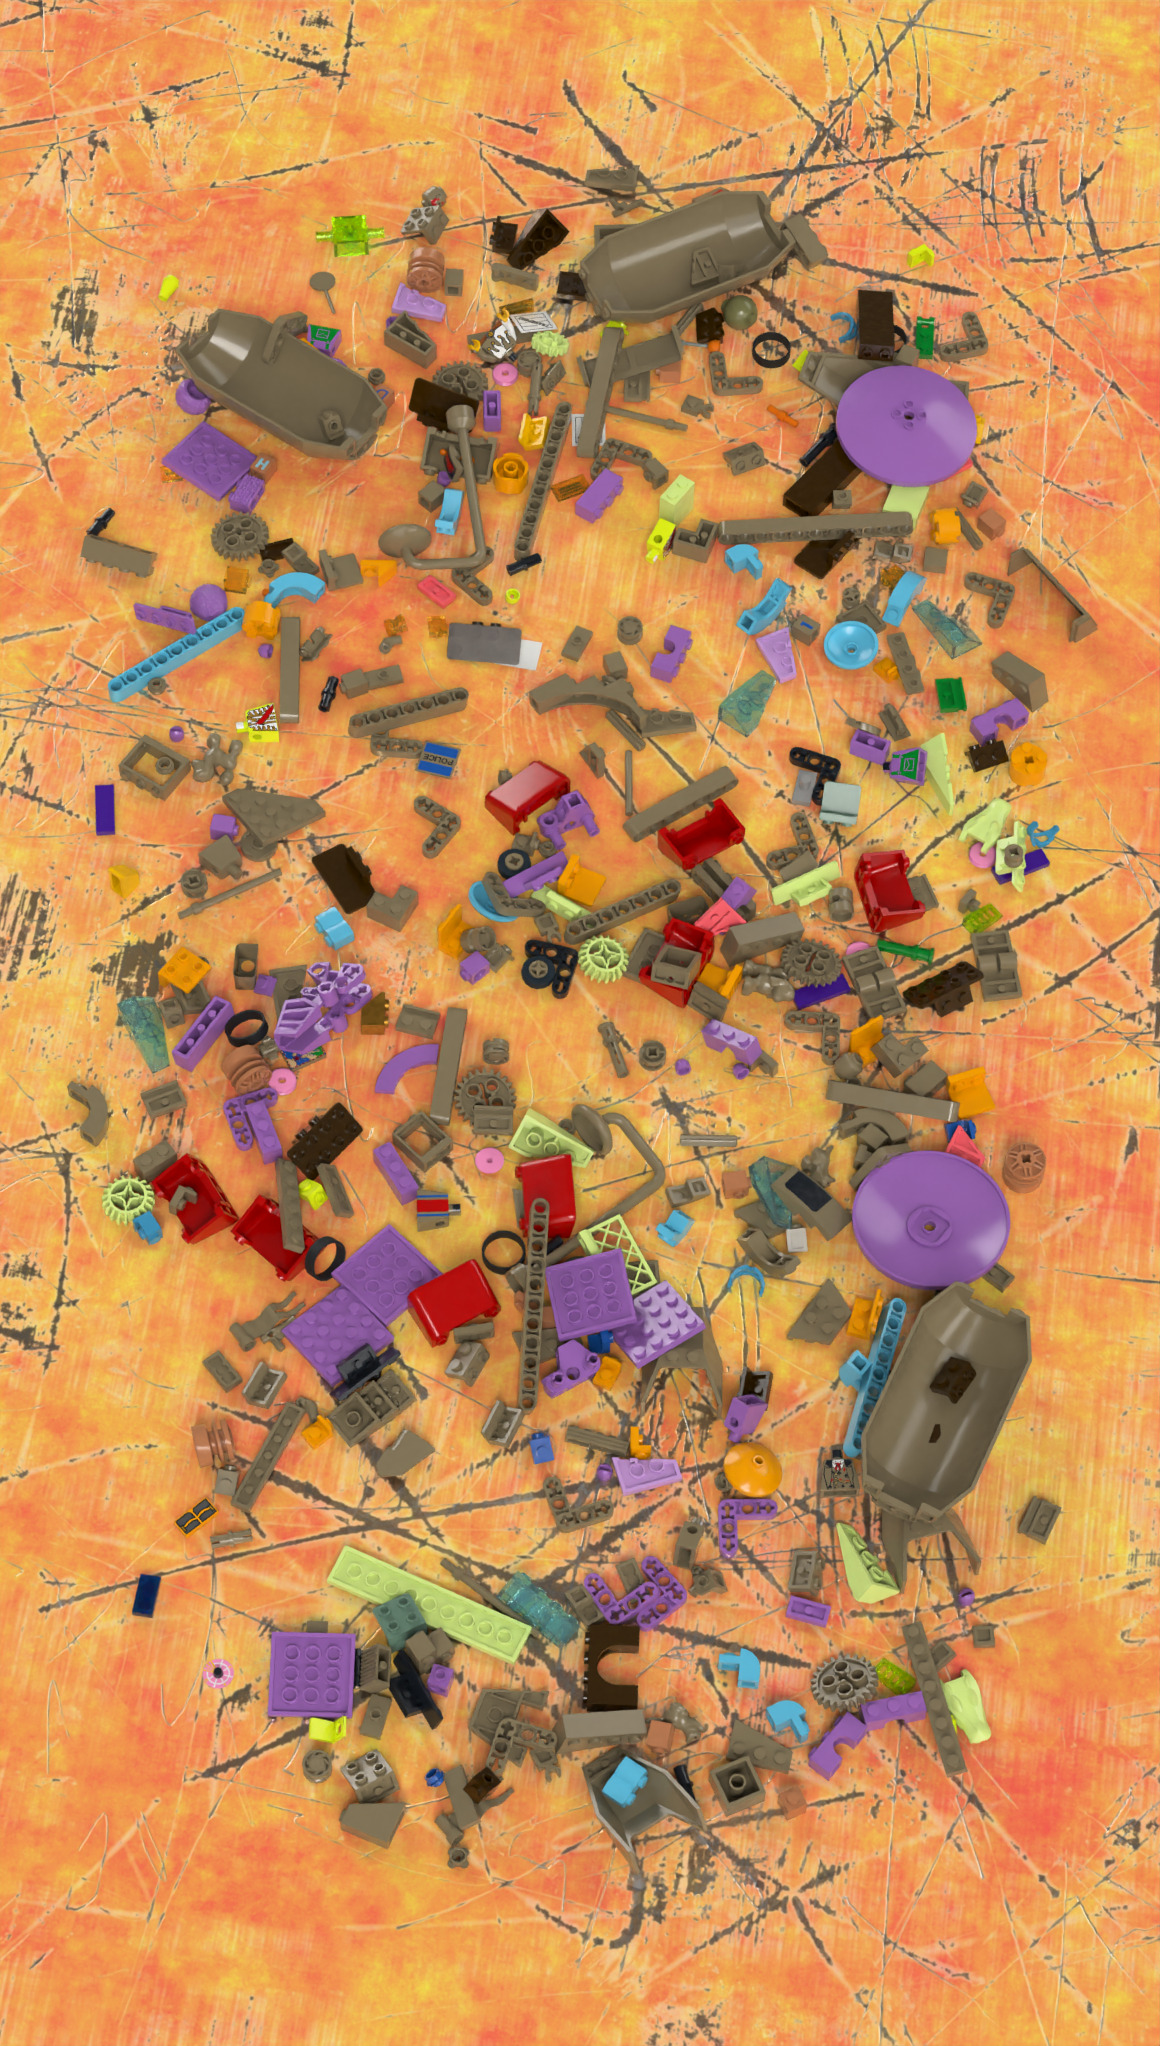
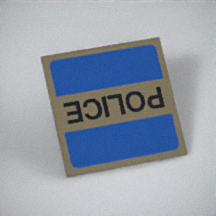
(438, 760)

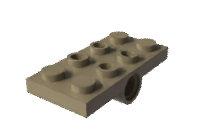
(998, 964)
(874, 983)

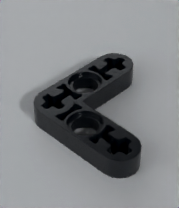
(825, 772)
(559, 959)

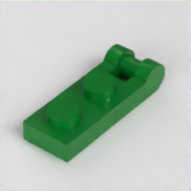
(925, 337)

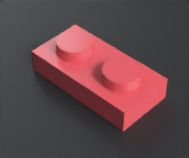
(436, 591)

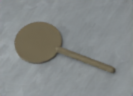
(323, 282)

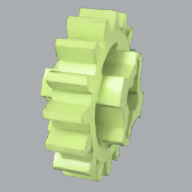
(550, 343)

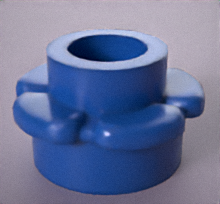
(434, 1777)

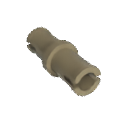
(231, 1538)

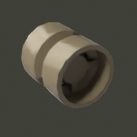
(841, 904)
(478, 939)

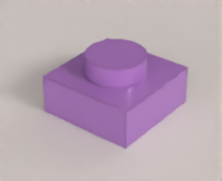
(265, 985)

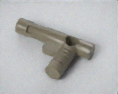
(623, 207)
(277, 1334)

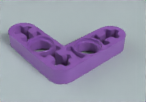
(239, 1105)
(735, 1514)
(666, 1598)
(614, 1605)

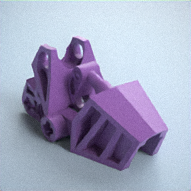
(297, 1023)

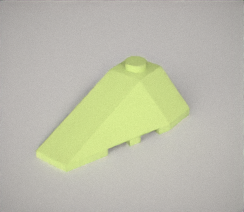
(938, 771)
(543, 1138)
(863, 1573)

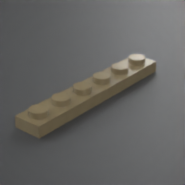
(289, 1205)
(268, 1457)

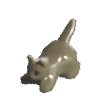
(818, 1166)
(680, 1720)

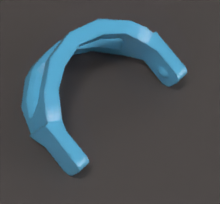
(847, 317)
(1049, 833)
(752, 1271)

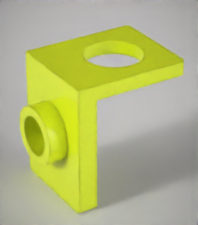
(327, 1730)

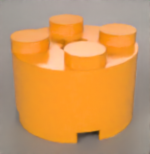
(510, 473)
(944, 526)
(261, 620)
(1027, 765)

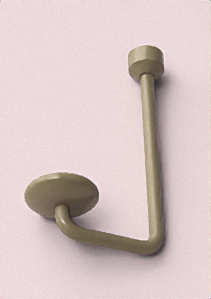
(412, 539)
(597, 1135)

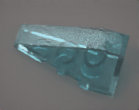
(145, 1026)

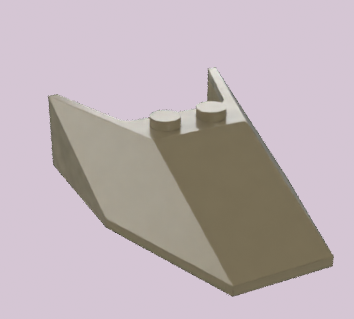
(833, 373)
(694, 1353)
(899, 1532)
(654, 1802)

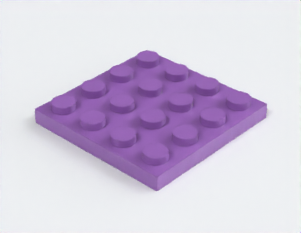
(210, 460)
(385, 1274)
(590, 1294)
(661, 1325)
(334, 1332)
(311, 1675)

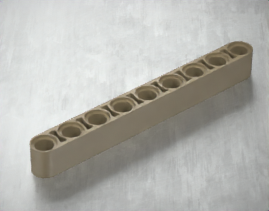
(600, 392)

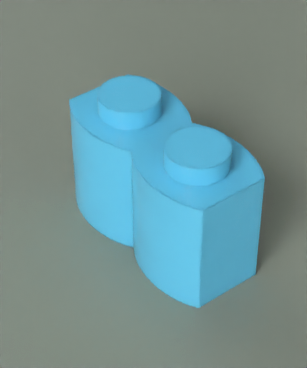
(334, 928)
(625, 1782)

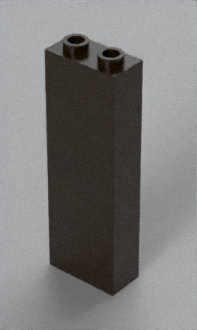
(875, 325)
(816, 486)

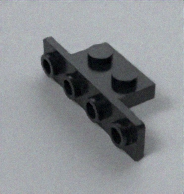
(361, 1367)
(411, 1692)

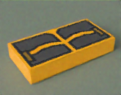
(196, 1517)

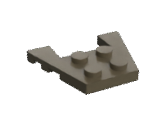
(502, 1704)

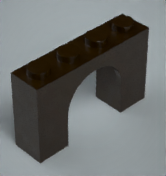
(604, 1641)

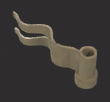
(264, 1323)
(450, 1825)

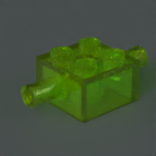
(350, 235)

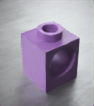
(474, 968)
(440, 1680)

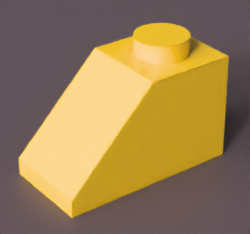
(123, 880)

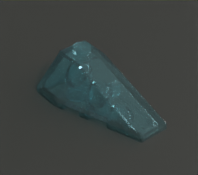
(948, 631)
(747, 703)
(762, 1175)

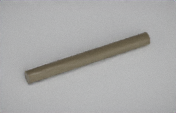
(628, 784)

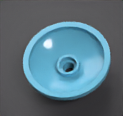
(851, 637)
(484, 906)

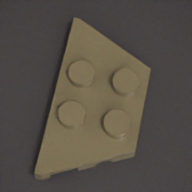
(822, 1317)

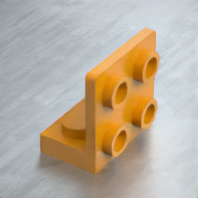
(580, 883)
(450, 933)
(183, 971)
(721, 980)
(865, 1037)
(971, 1092)
(865, 1317)

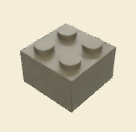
(737, 1786)

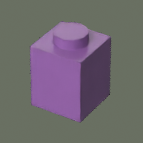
(223, 825)

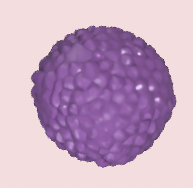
(190, 399)
(208, 602)

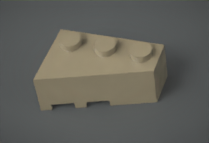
(410, 341)

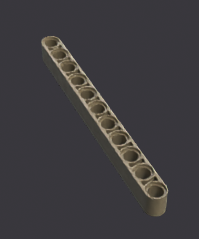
(543, 480)
(814, 528)
(536, 1296)

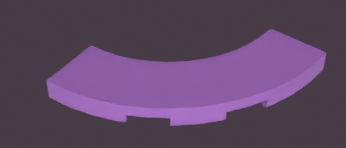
(403, 1062)

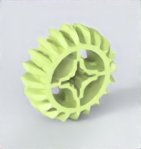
(608, 954)
(119, 1194)

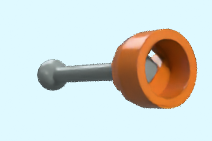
(712, 346)

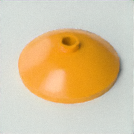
(749, 1476)

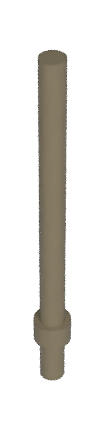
(668, 424)
(197, 908)
(459, 1574)

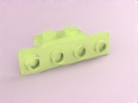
(1001, 868)
(807, 886)
(560, 904)

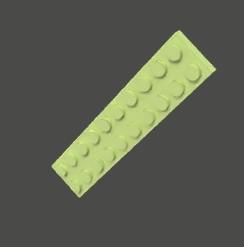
(441, 1608)

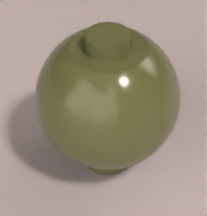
(739, 312)

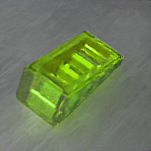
(972, 928)
(904, 1676)

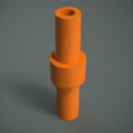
(782, 415)

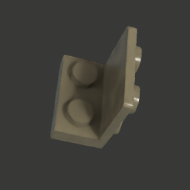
(340, 571)
(370, 1777)

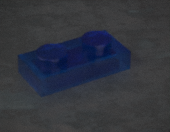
(146, 1596)

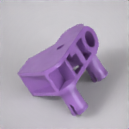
(569, 808)
(571, 1360)

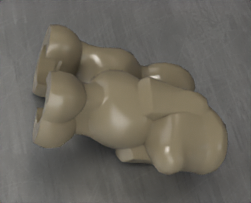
(214, 757)
(768, 982)

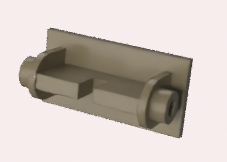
(553, 376)
(310, 651)
(894, 723)

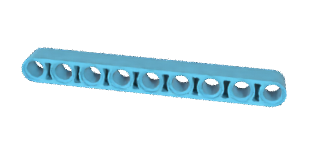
(204, 639)
(879, 1369)

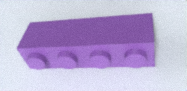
(202, 1033)

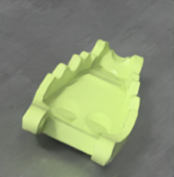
(988, 824)
(967, 1707)

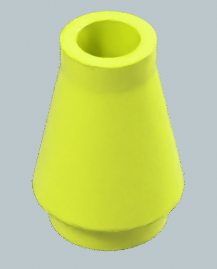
(168, 287)

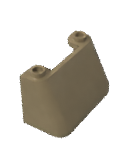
(482, 451)

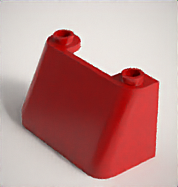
(525, 794)
(702, 838)
(886, 890)
(687, 937)
(553, 1181)
(212, 1210)
(262, 1231)
(452, 1301)

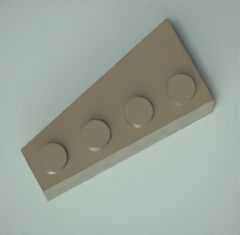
(760, 937)
(598, 1730)

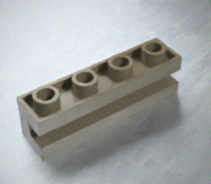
(119, 555)
(715, 883)

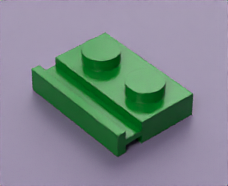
(950, 695)

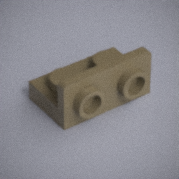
(745, 458)
(806, 1572)

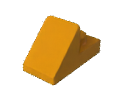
(382, 568)

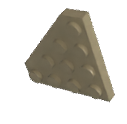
(271, 815)

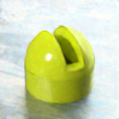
(516, 593)

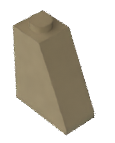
(373, 1821)

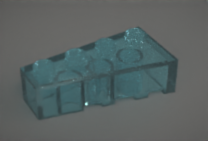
(538, 1609)

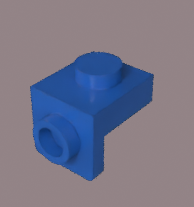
(968, 1126)
(600, 1342)
(540, 1448)

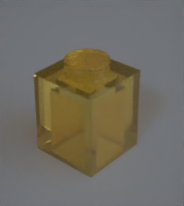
(237, 580)

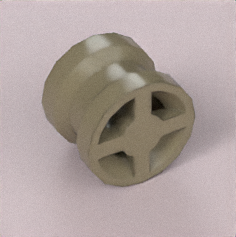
(852, 594)
(1015, 860)

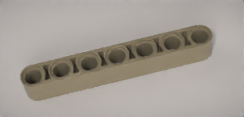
(290, 670)
(416, 709)
(680, 804)
(616, 917)
(448, 1066)
(892, 1100)

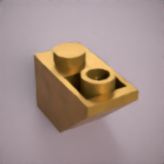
(373, 1016)

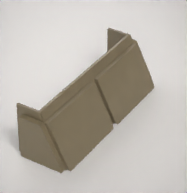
(640, 357)
(1081, 626)

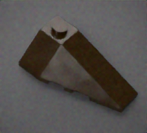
(537, 238)

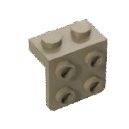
(428, 220)

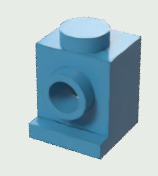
(148, 1228)

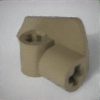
(403, 1454)

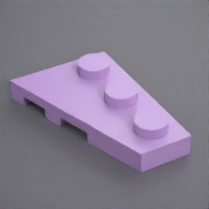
(417, 305)
(778, 654)
(644, 1475)

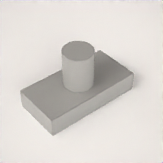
(804, 788)

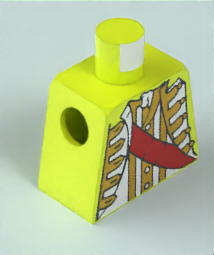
(660, 541)
(260, 724)

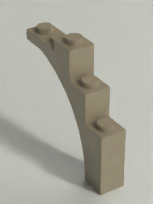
(565, 692)

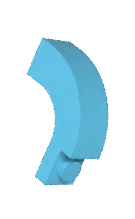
(451, 511)
(295, 584)
(901, 597)
(758, 618)

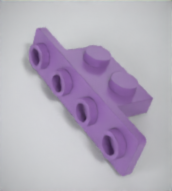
(166, 617)
(537, 875)

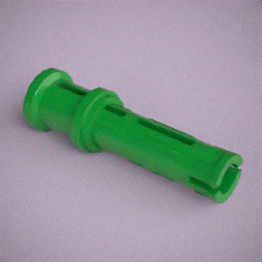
(914, 952)

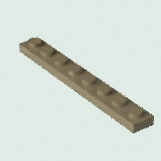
(934, 1699)

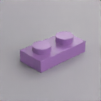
(808, 1611)

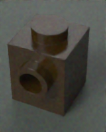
(482, 1785)

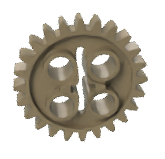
(468, 378)
(239, 536)
(824, 967)
(466, 1102)
(844, 1682)

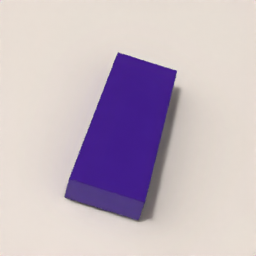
(105, 810)
(1034, 861)
(813, 995)

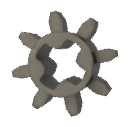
(268, 1048)

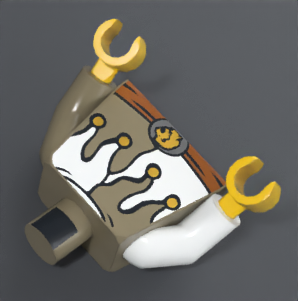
(497, 342)

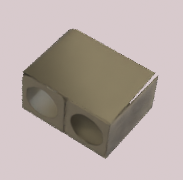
(689, 908)
(244, 979)

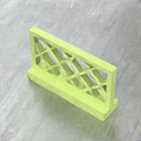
(591, 1248)

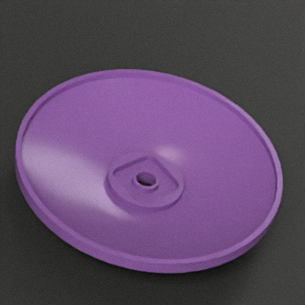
(899, 449)
(935, 1191)

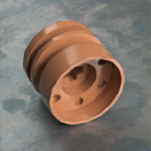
(425, 270)
(246, 1070)
(1024, 1167)
(212, 1443)

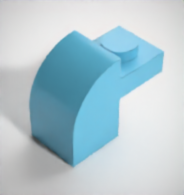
(743, 557)
(675, 1228)
(853, 1370)
(746, 1665)
(788, 1714)

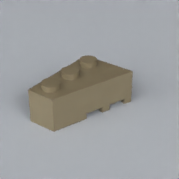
(807, 246)
(1021, 680)

